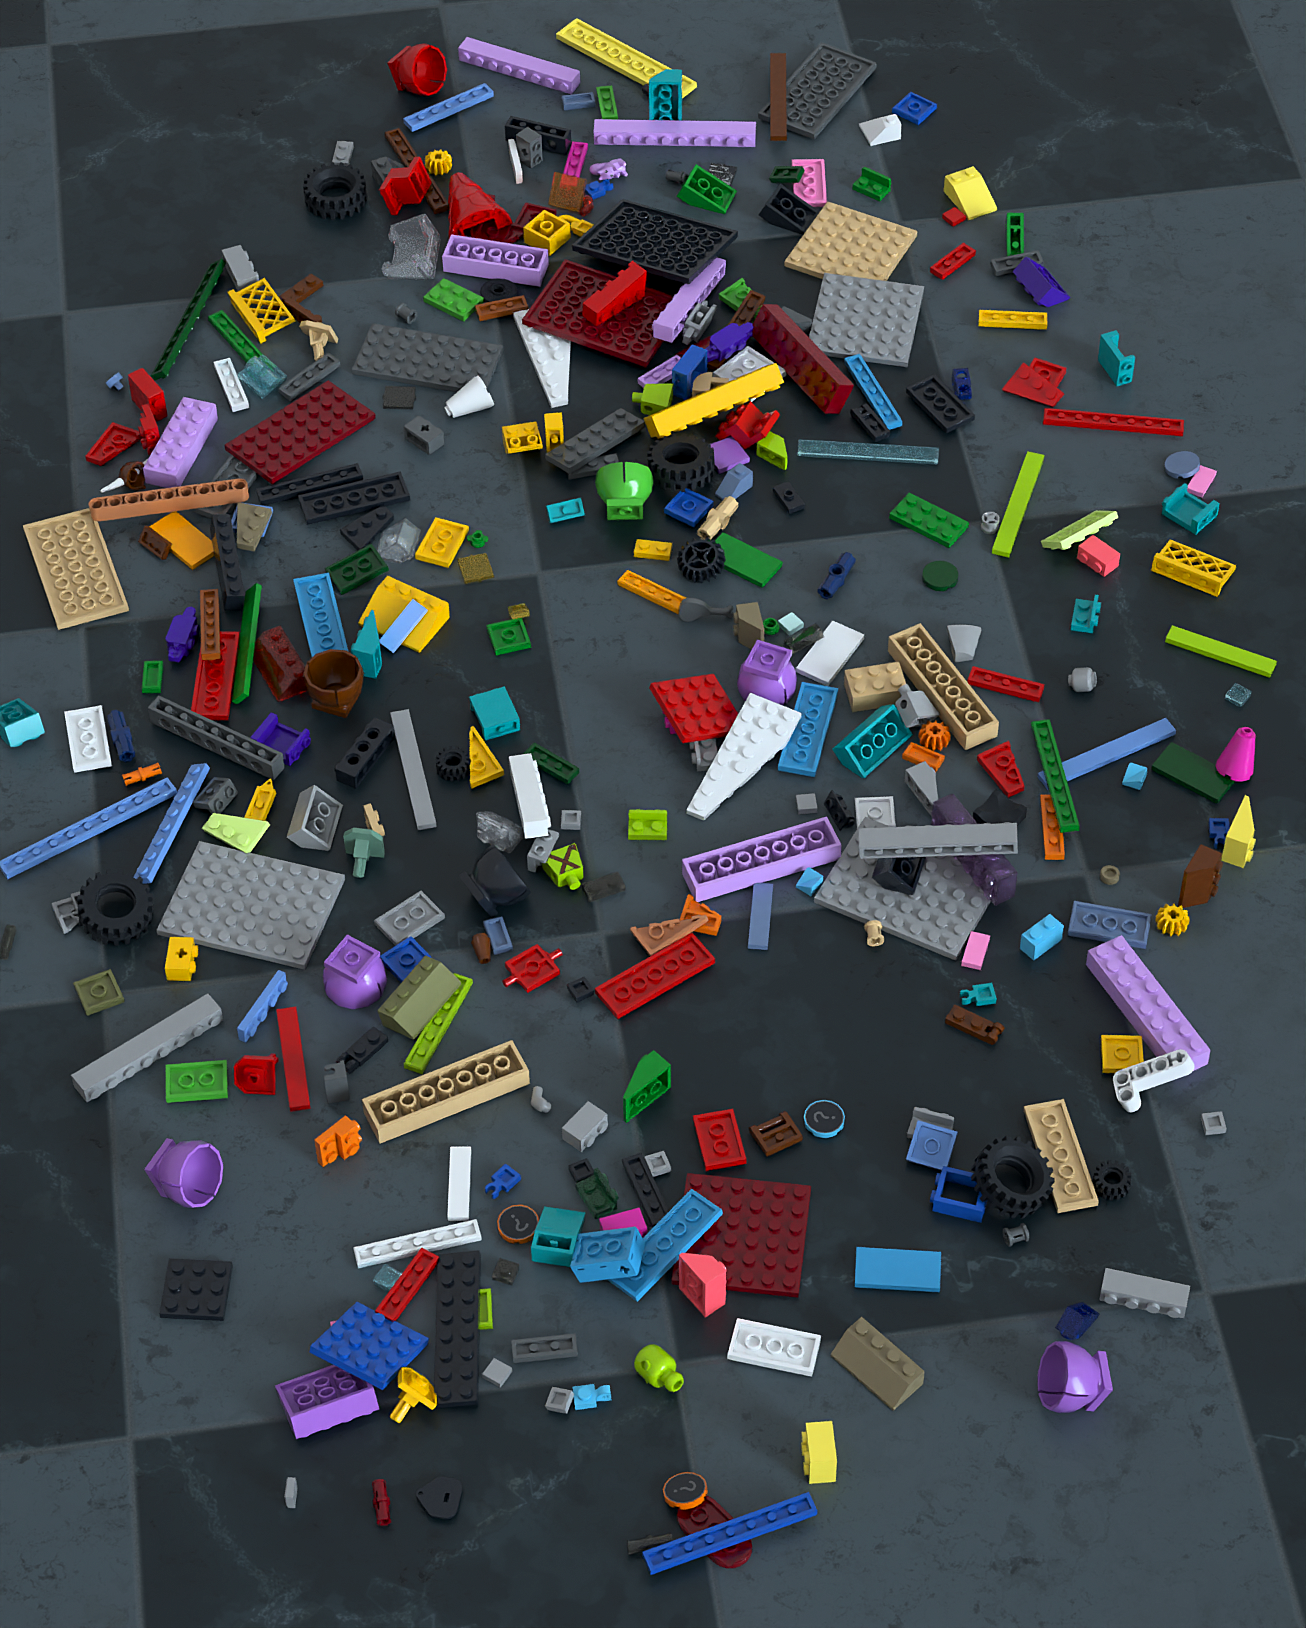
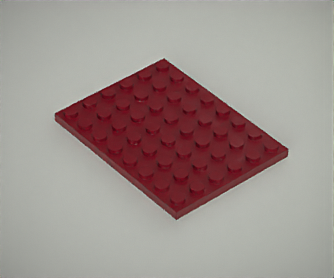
(623, 335)

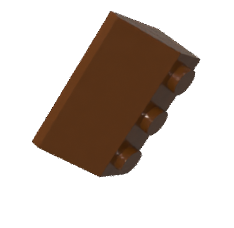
(1201, 877)

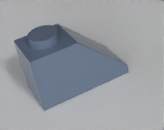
(735, 482)

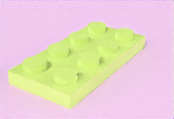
(1078, 530)

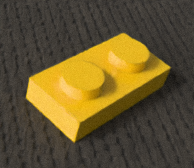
(653, 549)

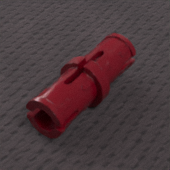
(381, 1502)

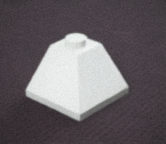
(882, 129)

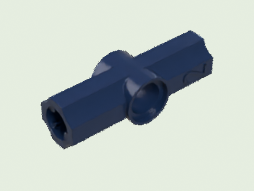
(836, 575)
(121, 736)

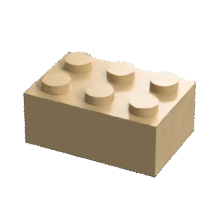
(873, 686)

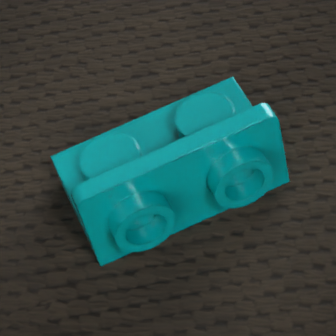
(1085, 615)

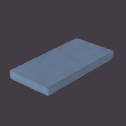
(1107, 923)

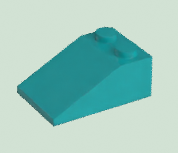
(19, 723)

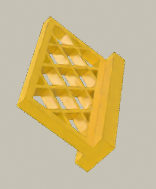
(250, 315)
(1192, 574)

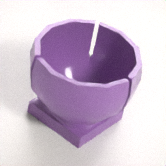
(768, 673)
(354, 974)
(184, 1169)
(1076, 1375)

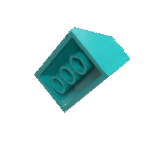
(666, 95)
(872, 741)

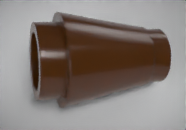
(481, 946)

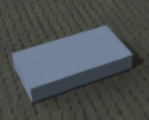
(578, 101)
(498, 935)

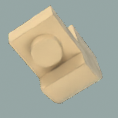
(706, 382)

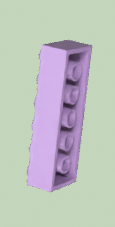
(495, 260)
(180, 443)

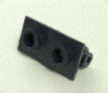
(837, 810)

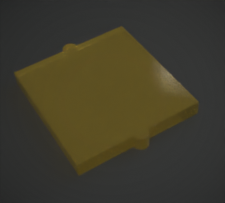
(475, 568)

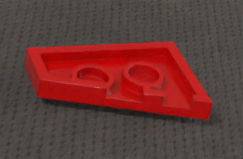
(1033, 386)
(111, 443)
(1001, 767)

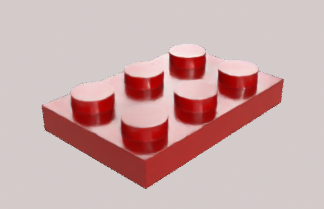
(719, 1139)

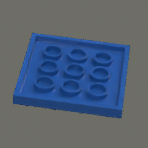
(369, 1345)

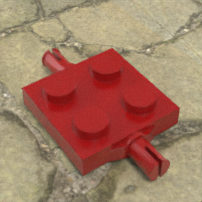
(532, 968)

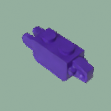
(728, 341)
(182, 634)

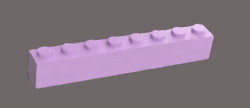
(519, 65)
(674, 316)

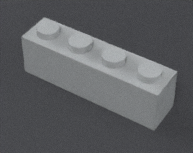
(1144, 1293)

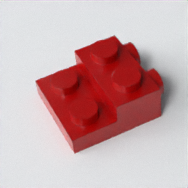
(148, 429)

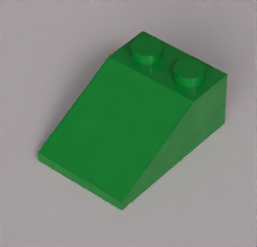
(706, 191)
(647, 1084)

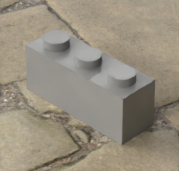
(239, 267)

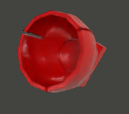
(418, 68)

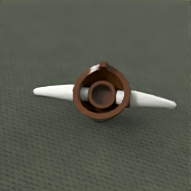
(130, 475)

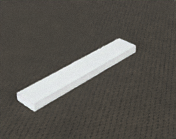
(410, 1244)

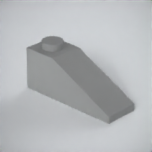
(922, 782)

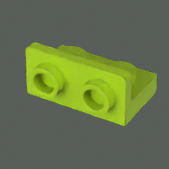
(647, 825)

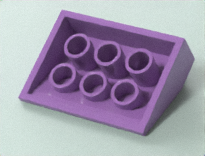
(325, 1400)

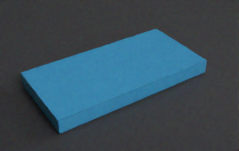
(898, 1269)

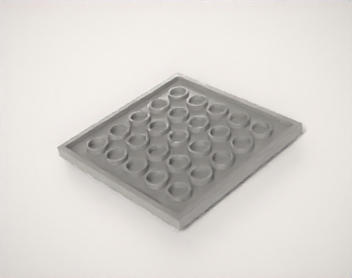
(866, 319)

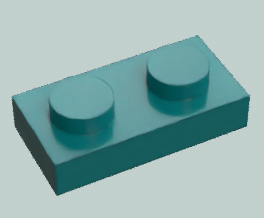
(565, 510)

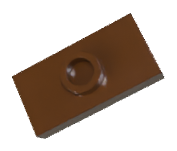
(155, 542)

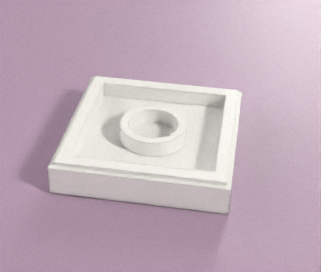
(875, 808)

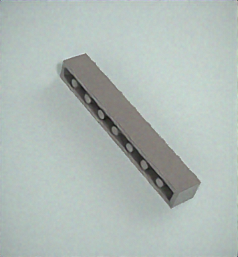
(938, 840)
(147, 1047)

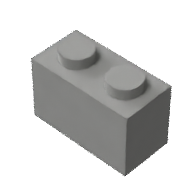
(585, 1126)

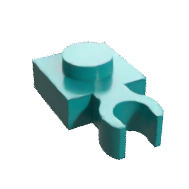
(982, 994)

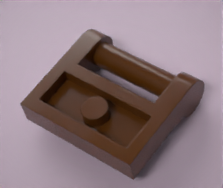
(777, 1138)

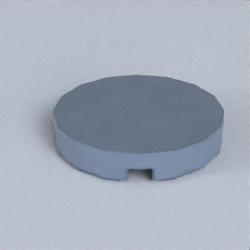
(1182, 464)

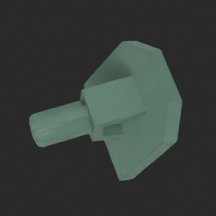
(362, 845)

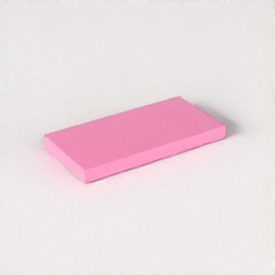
(812, 183)

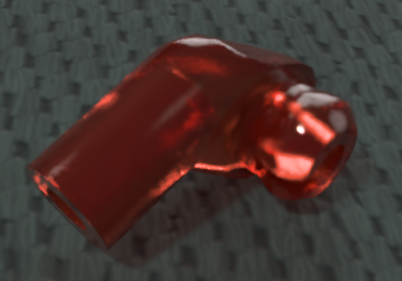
(588, 205)

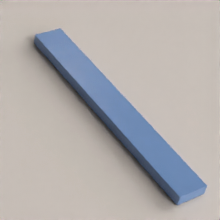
(1115, 750)

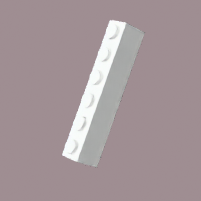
(529, 795)

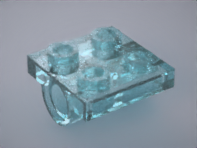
(262, 375)

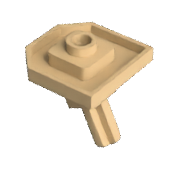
(319, 335)

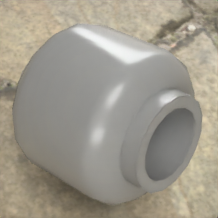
(1082, 679)

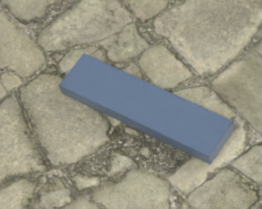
(760, 916)

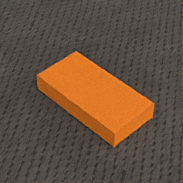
(917, 754)

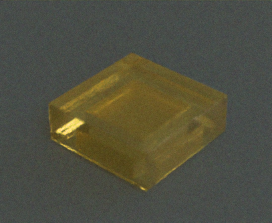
(518, 611)

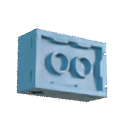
(607, 1254)

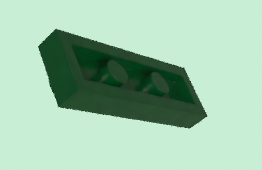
(552, 763)

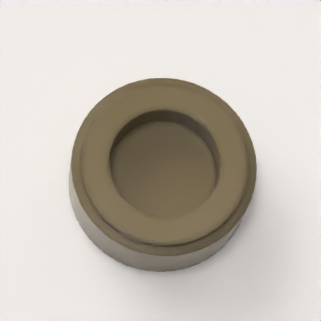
(1109, 875)

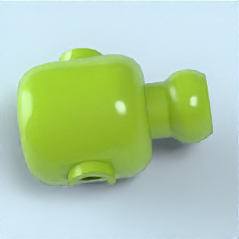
(658, 1368)

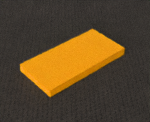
(187, 541)

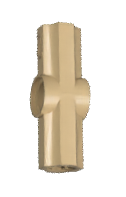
(718, 518)

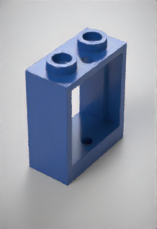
(687, 369)
(953, 1207)

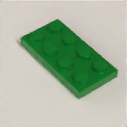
(929, 520)

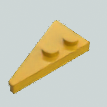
(483, 764)

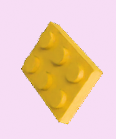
(441, 542)

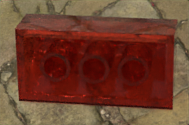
(279, 664)

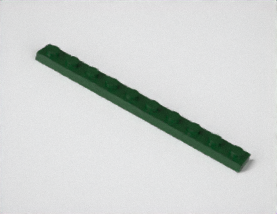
(188, 319)

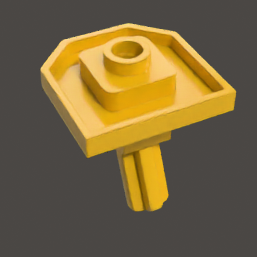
(414, 1389)

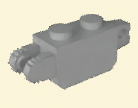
(698, 322)

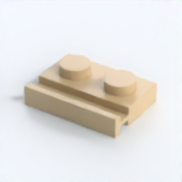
(372, 820)

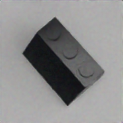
(899, 873)

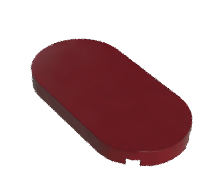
(708, 1515)

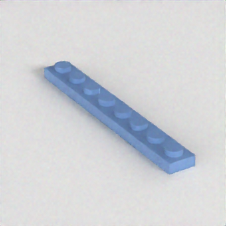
(171, 822)

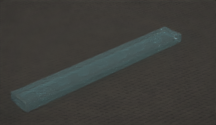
(868, 451)

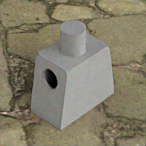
(915, 707)

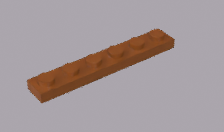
(210, 624)

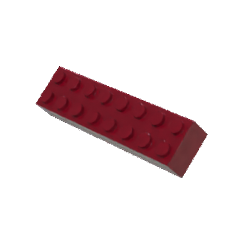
(801, 359)

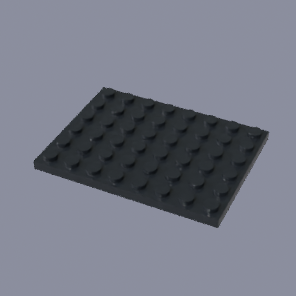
(655, 240)

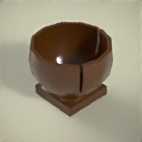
(334, 681)

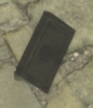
(804, 638)

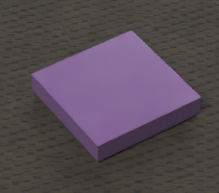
(728, 454)

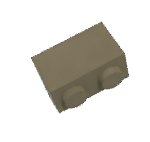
(749, 624)

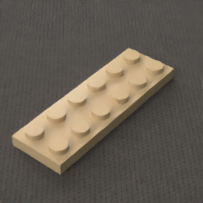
(1056, 1138)

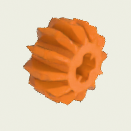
(934, 735)

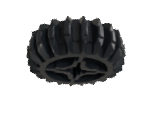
(704, 551)

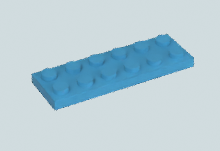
(320, 613)
(807, 741)
(669, 1239)

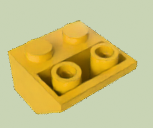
(521, 437)

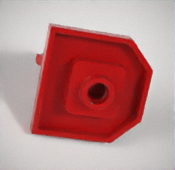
(256, 1074)

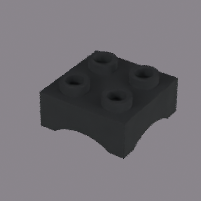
(999, 810)

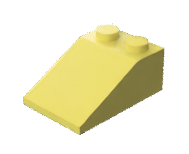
(969, 193)
(1240, 839)

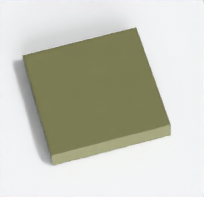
(98, 992)

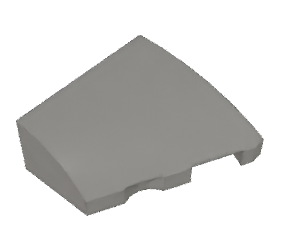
(963, 641)
(67, 912)

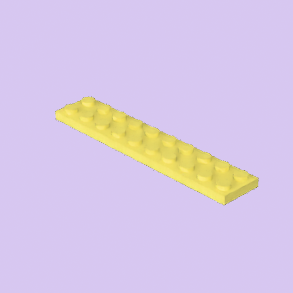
(615, 54)

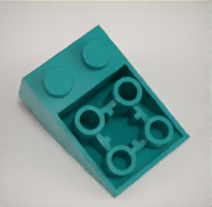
(368, 647)
(556, 1236)

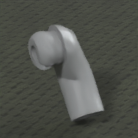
(538, 1102)

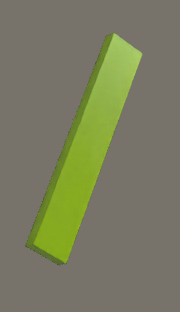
(1221, 651)
(436, 1028)

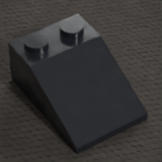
(788, 211)

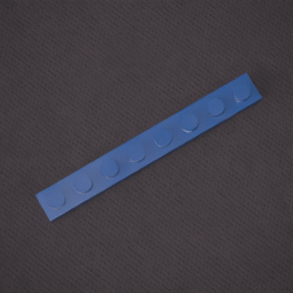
(729, 1533)

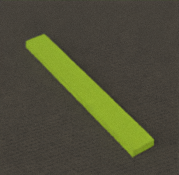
(1018, 504)

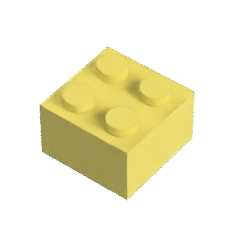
(819, 1452)

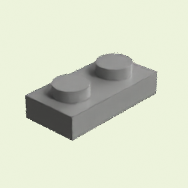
(343, 153)

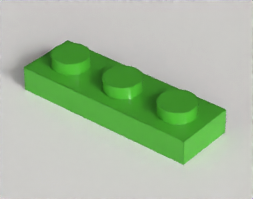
(607, 102)

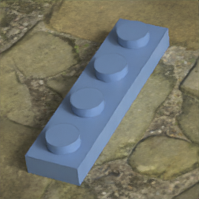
(261, 1006)

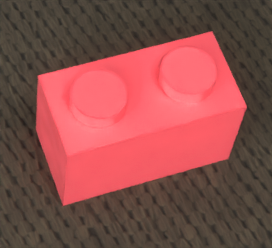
(1098, 555)

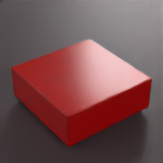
(954, 216)

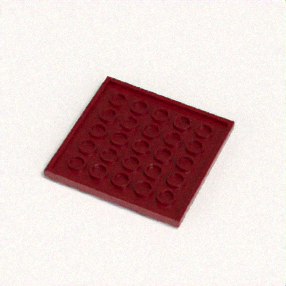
(757, 1235)

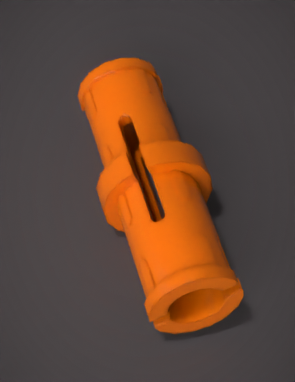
(142, 774)

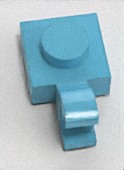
(586, 1395)

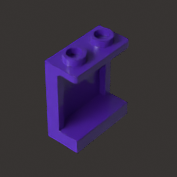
(282, 738)

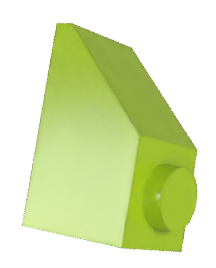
(773, 450)

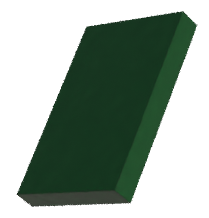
(356, 569)

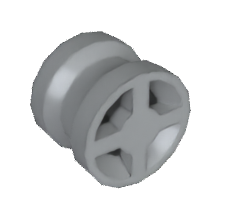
(990, 522)

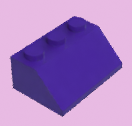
(1039, 283)

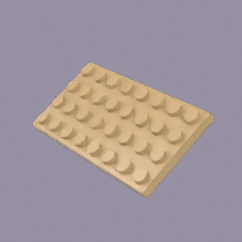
(75, 568)

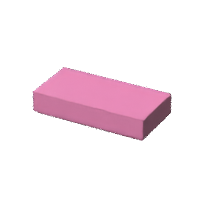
(1201, 481)
(975, 950)

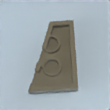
(251, 525)

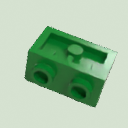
(872, 184)

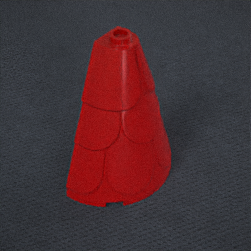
(471, 206)

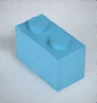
(1041, 937)

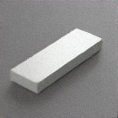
(515, 161)

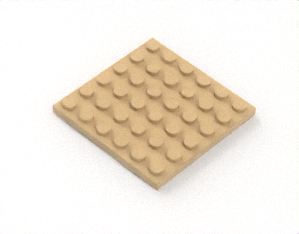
(850, 245)

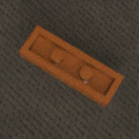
(500, 308)

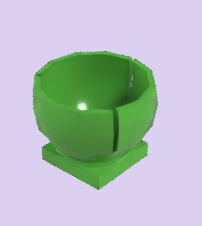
(624, 499)

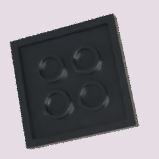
(196, 1289)

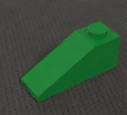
(1014, 233)

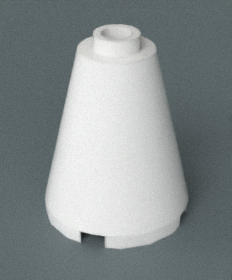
(469, 399)

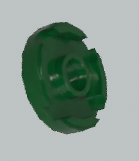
(940, 575)

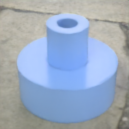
(115, 381)

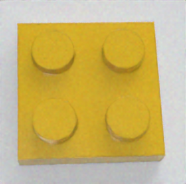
(1120, 1052)

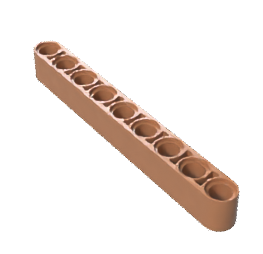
(168, 499)

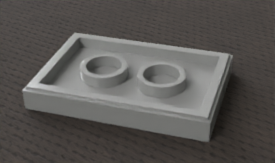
(409, 918)

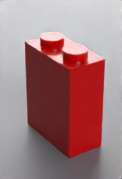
(146, 391)

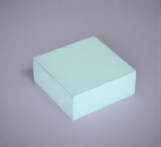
(790, 623)

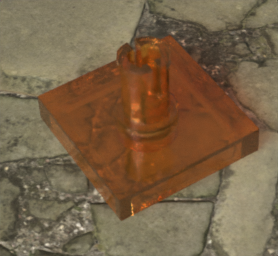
(567, 191)

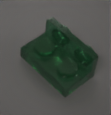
(598, 1194)

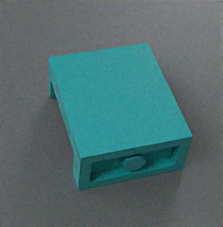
(1112, 360)
(1189, 510)
(495, 713)

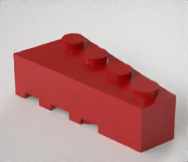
(616, 295)

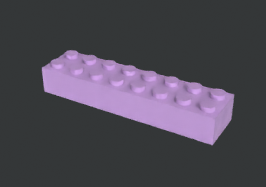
(761, 859)
(1144, 1001)

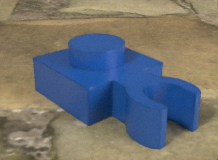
(598, 189)
(1218, 829)
(503, 1179)

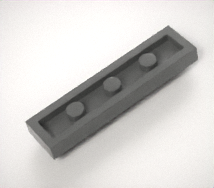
(309, 377)

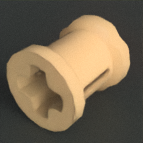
(873, 930)

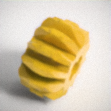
(438, 162)
(1172, 919)

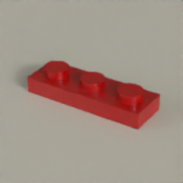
(952, 261)

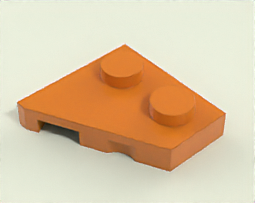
(693, 908)

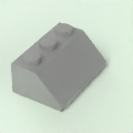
(314, 819)

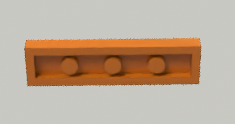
(1052, 838)

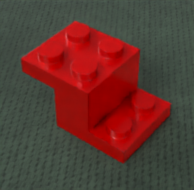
(405, 185)
(747, 424)

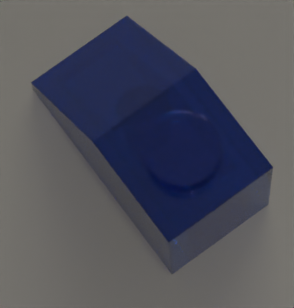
(1076, 1320)

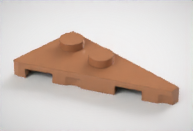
(661, 935)

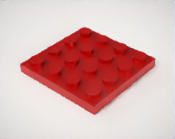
(695, 707)

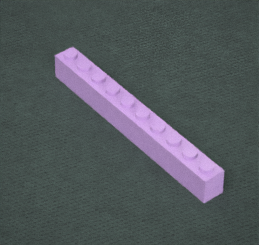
(674, 133)

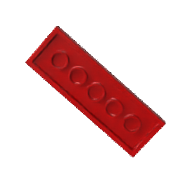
(216, 680)
(654, 975)

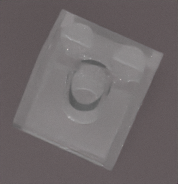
(399, 542)

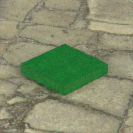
(508, 636)

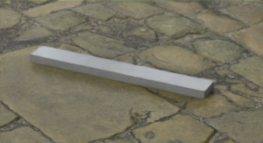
(413, 769)

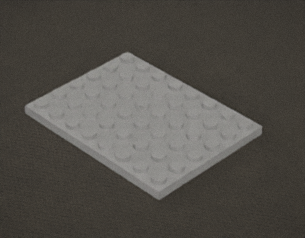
(251, 905)
(934, 917)

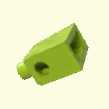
(654, 398)

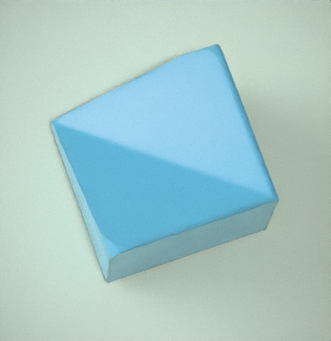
(1135, 776)
(810, 881)

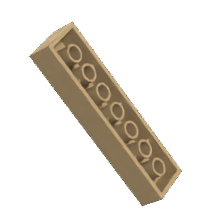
(944, 686)
(445, 1091)

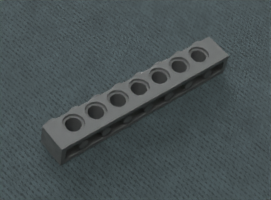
(216, 737)

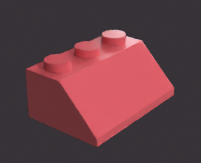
(702, 1281)

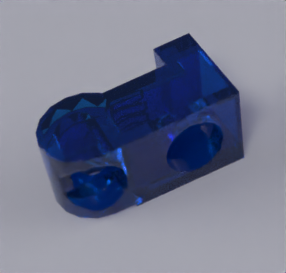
(962, 384)

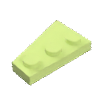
(236, 831)

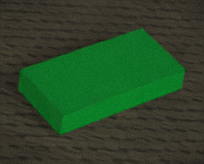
(152, 676)

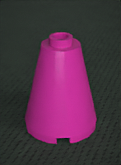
(1238, 756)

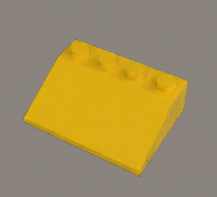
(393, 597)

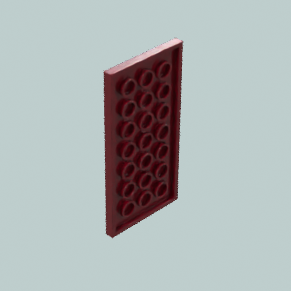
(300, 432)

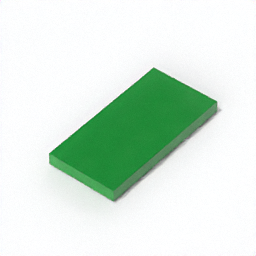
(747, 561)

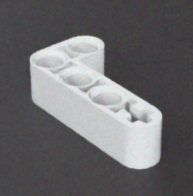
(1174, 1065)

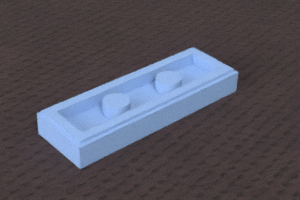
(403, 625)

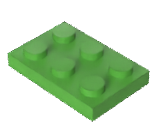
(453, 299)
(196, 1081)

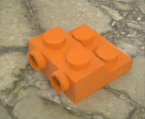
(338, 1140)

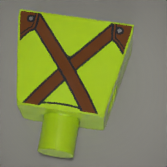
(565, 867)

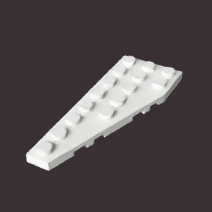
(550, 359)
(753, 739)

